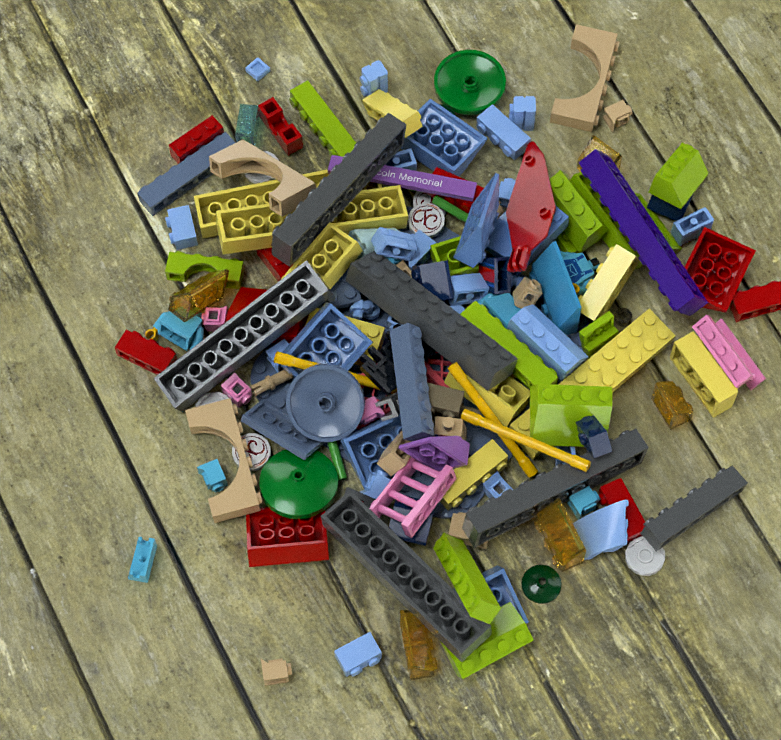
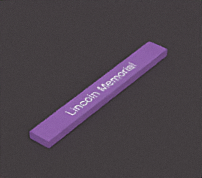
(420, 181)

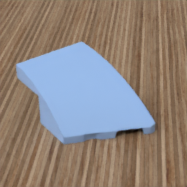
(603, 529)

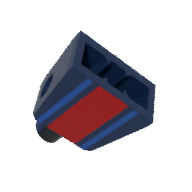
(496, 274)

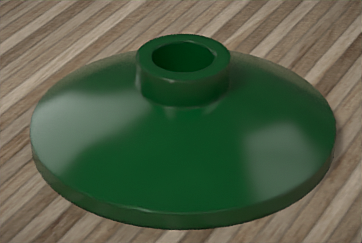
(541, 593)

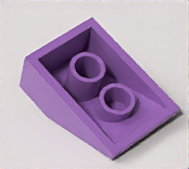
(439, 451)

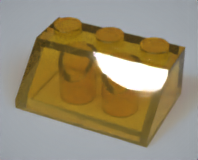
(198, 295)
(560, 536)
(417, 647)

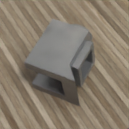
(393, 403)

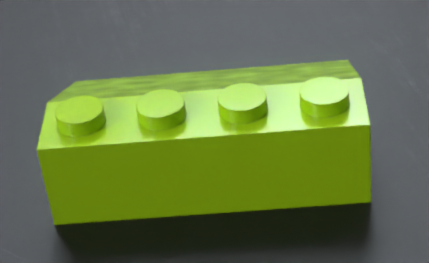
(559, 407)

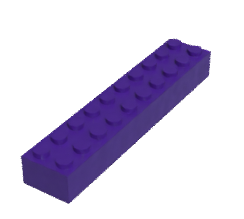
(642, 233)

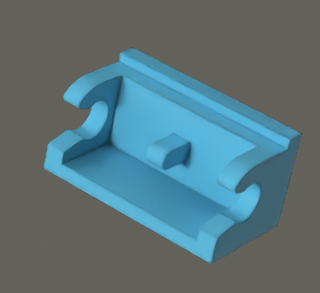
(143, 560)

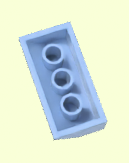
(546, 341)

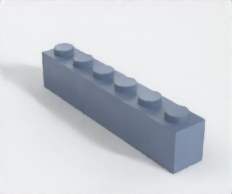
(182, 177)
(411, 382)

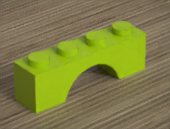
(182, 266)

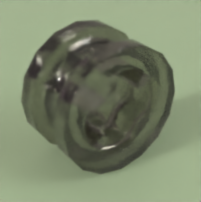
(623, 323)

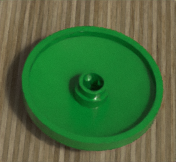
(469, 81)
(298, 486)

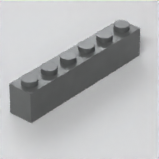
(693, 508)

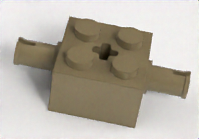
(447, 402)

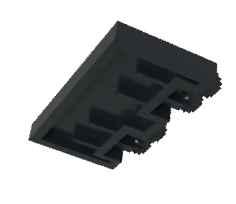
(383, 372)

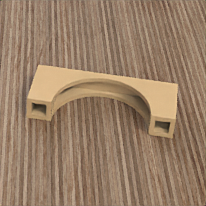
(582, 111)
(246, 158)
(240, 496)

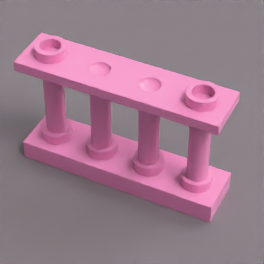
(728, 352)
(422, 507)

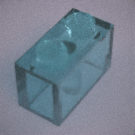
(247, 123)

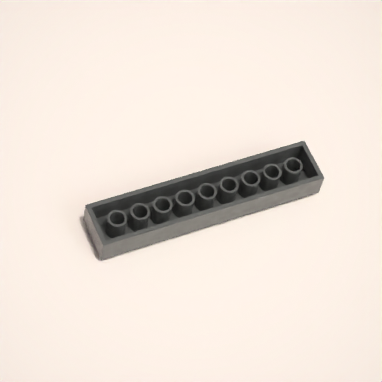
(338, 189)
(440, 324)
(243, 336)
(531, 497)
(405, 575)

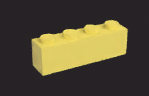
(381, 103)
(477, 471)

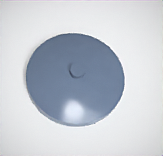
(325, 402)

